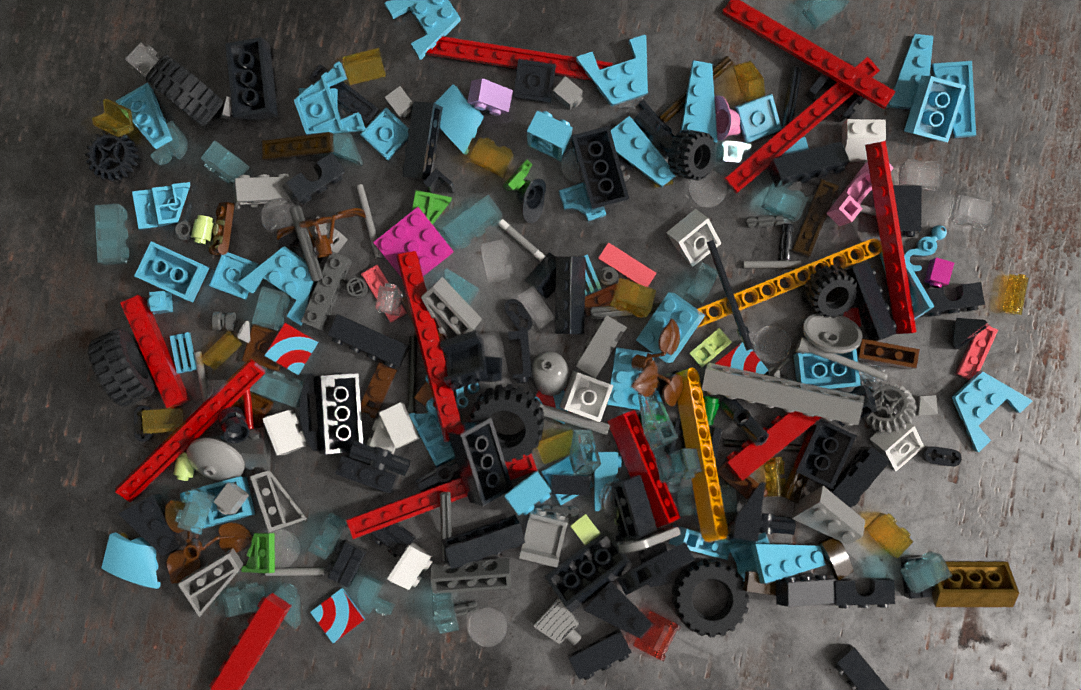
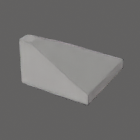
(242, 330)
(927, 405)

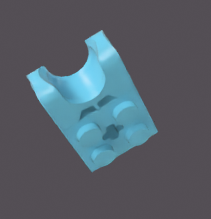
(215, 517)

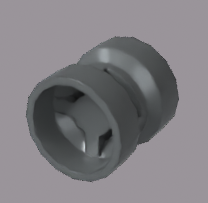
(357, 291)
(224, 321)

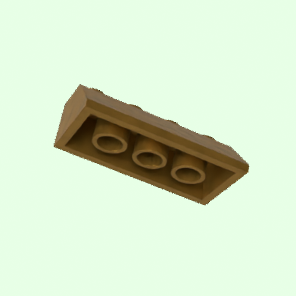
(977, 585)

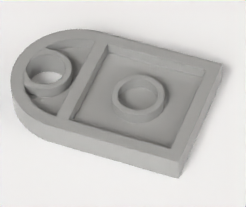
(660, 536)

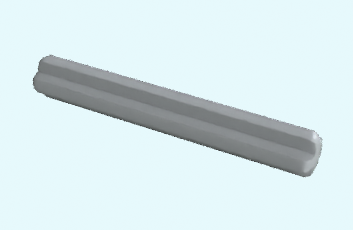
(574, 419)

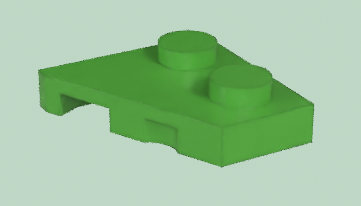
(516, 179)
(430, 204)
(261, 554)

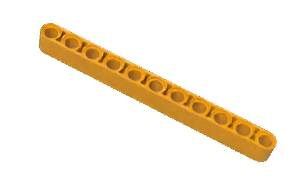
(792, 279)

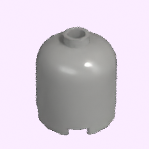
(550, 380)

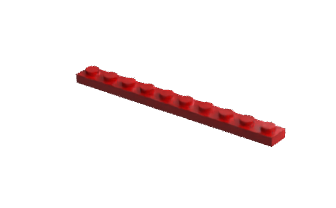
(809, 53)
(507, 56)
(794, 131)
(890, 237)
(428, 342)
(190, 430)
(424, 501)

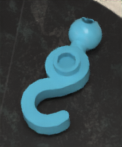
(926, 246)

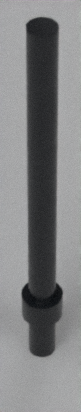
(742, 330)

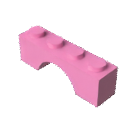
(848, 204)

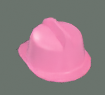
(726, 119)

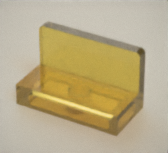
(364, 66)
(115, 120)
(161, 420)
(556, 447)

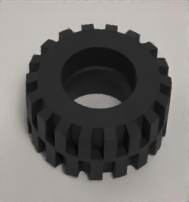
(692, 154)
(839, 300)

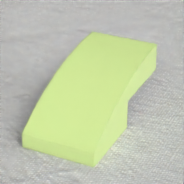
(710, 347)
(585, 529)

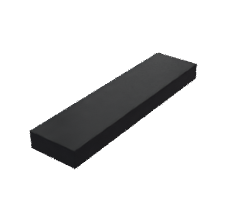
(348, 97)

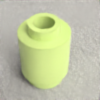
(202, 229)
(183, 468)

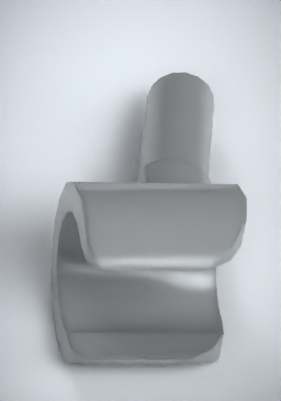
(775, 371)

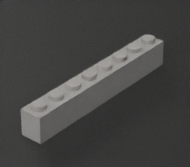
(783, 393)

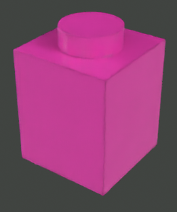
(939, 272)

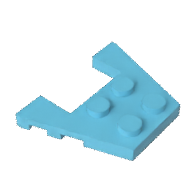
(434, 16)
(623, 80)
(319, 109)
(288, 274)
(979, 399)

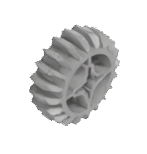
(901, 406)

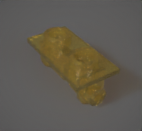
(1015, 294)
(221, 350)
(773, 469)

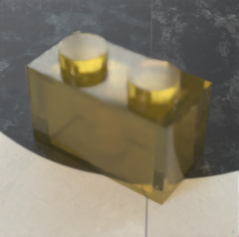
(492, 157)
(633, 298)
(889, 534)

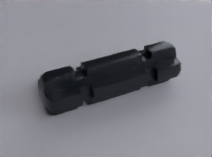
(786, 242)

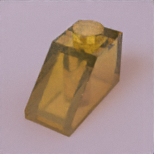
(749, 81)

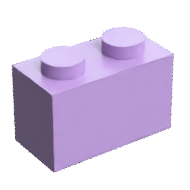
(489, 96)

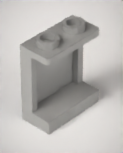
(544, 537)

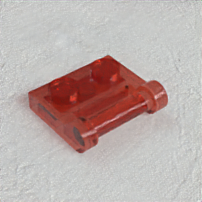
(650, 640)

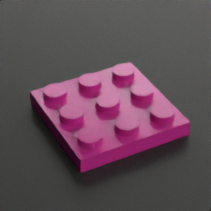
(414, 234)

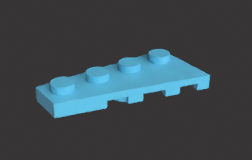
(916, 63)
(962, 74)
(147, 115)
(781, 561)

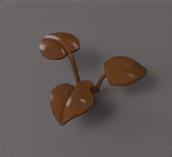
(322, 244)
(646, 381)
(186, 561)

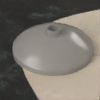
(832, 334)
(215, 459)

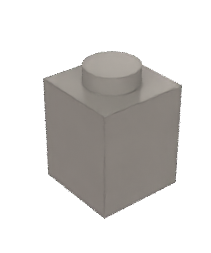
(568, 93)
(400, 103)
(230, 499)

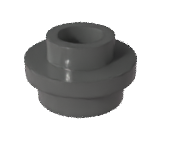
(179, 228)
(608, 282)

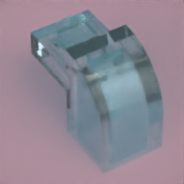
(176, 147)
(732, 152)
(328, 536)
(368, 597)
(444, 612)

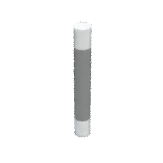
(520, 239)

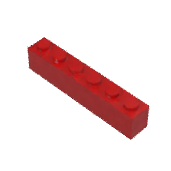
(155, 352)
(780, 433)
(641, 461)
(251, 644)

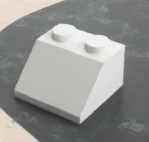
(858, 133)
(691, 236)
(586, 396)
(399, 425)
(285, 432)
(898, 446)
(410, 566)

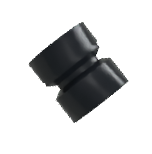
(233, 425)

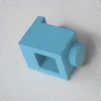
(160, 302)

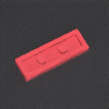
(626, 265)
(374, 278)
(976, 353)

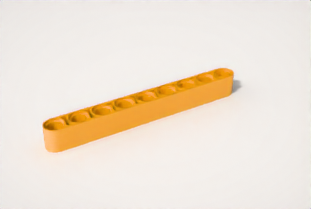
(697, 436)

